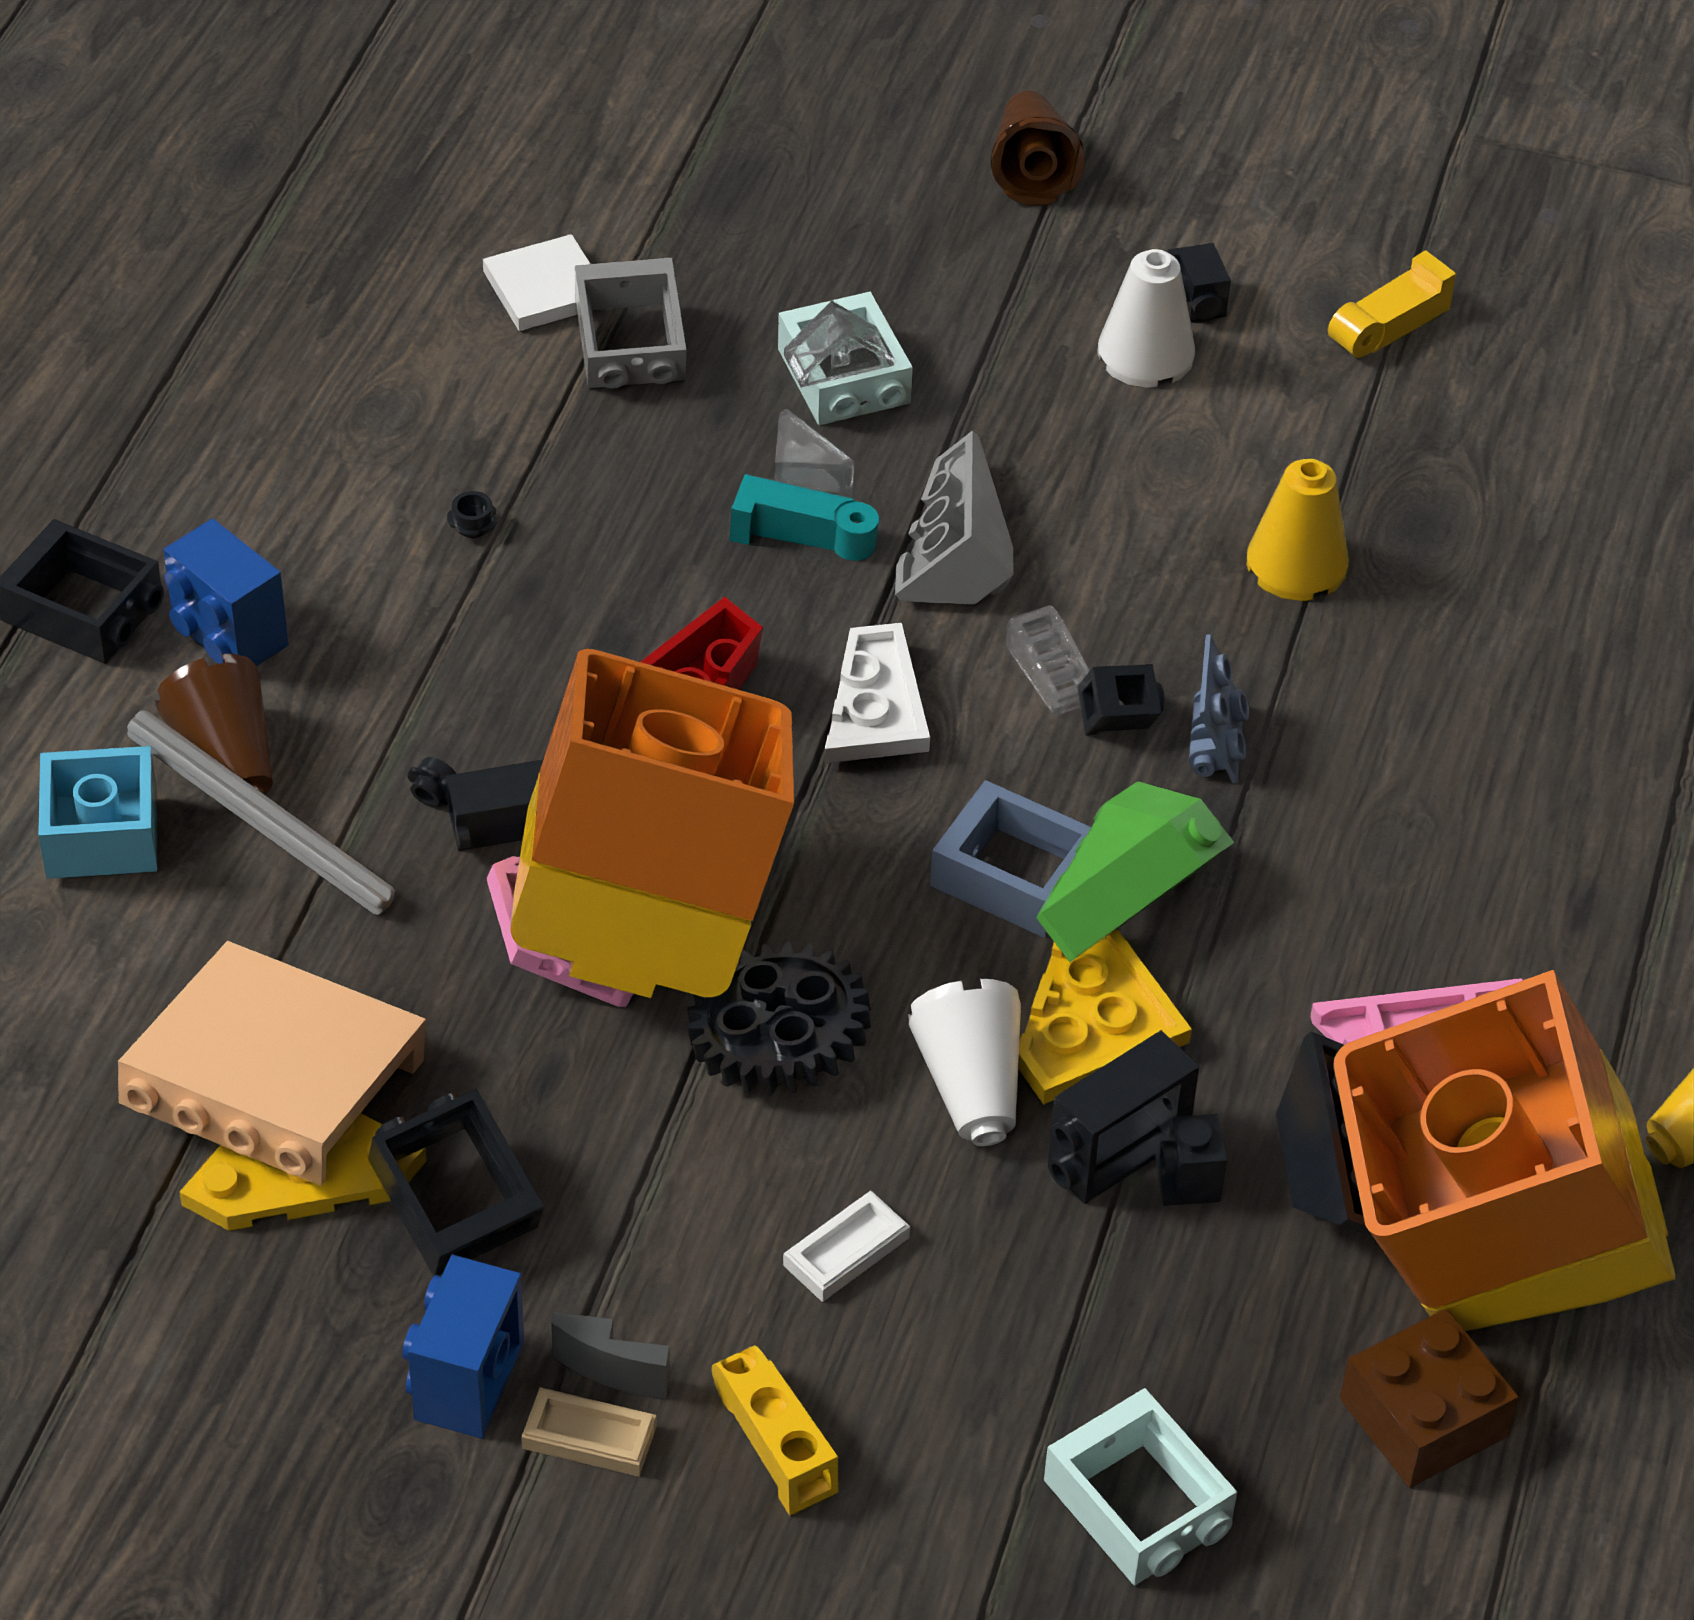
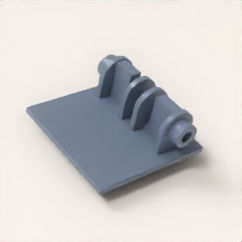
(1217, 718)

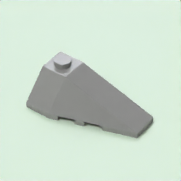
(962, 535)

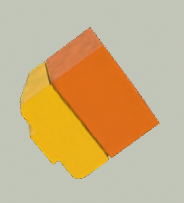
(652, 827)
(1502, 1159)

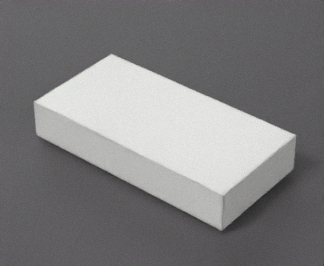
(846, 1246)

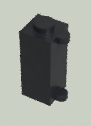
(490, 804)

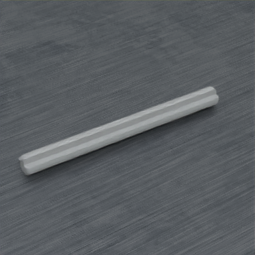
(261, 812)

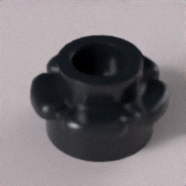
(472, 514)
(430, 781)

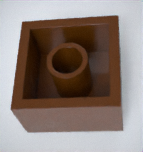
(1428, 1397)

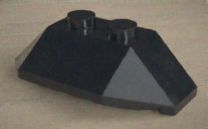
(1317, 1139)

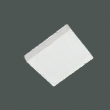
(537, 281)

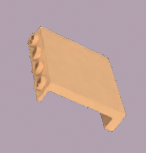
(268, 1059)

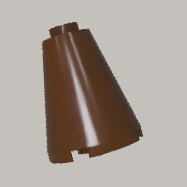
(1036, 151)
(221, 714)

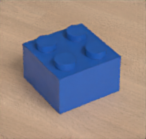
(225, 595)
(464, 1345)

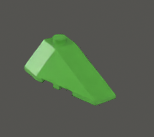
(1129, 859)

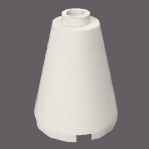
(1149, 324)
(972, 1054)

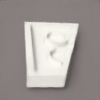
(877, 699)

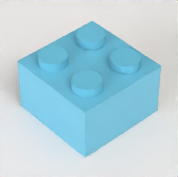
(98, 812)

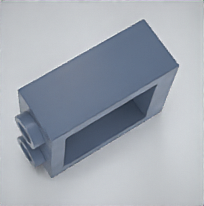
(986, 886)

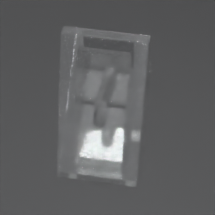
(836, 347)
(810, 459)

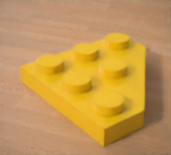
(1091, 1015)
(238, 1188)

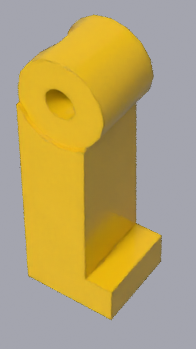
(1395, 308)
(778, 1428)

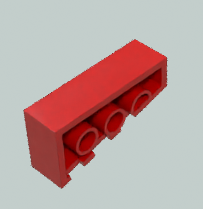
(714, 647)

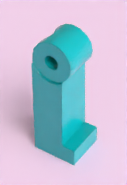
(803, 518)

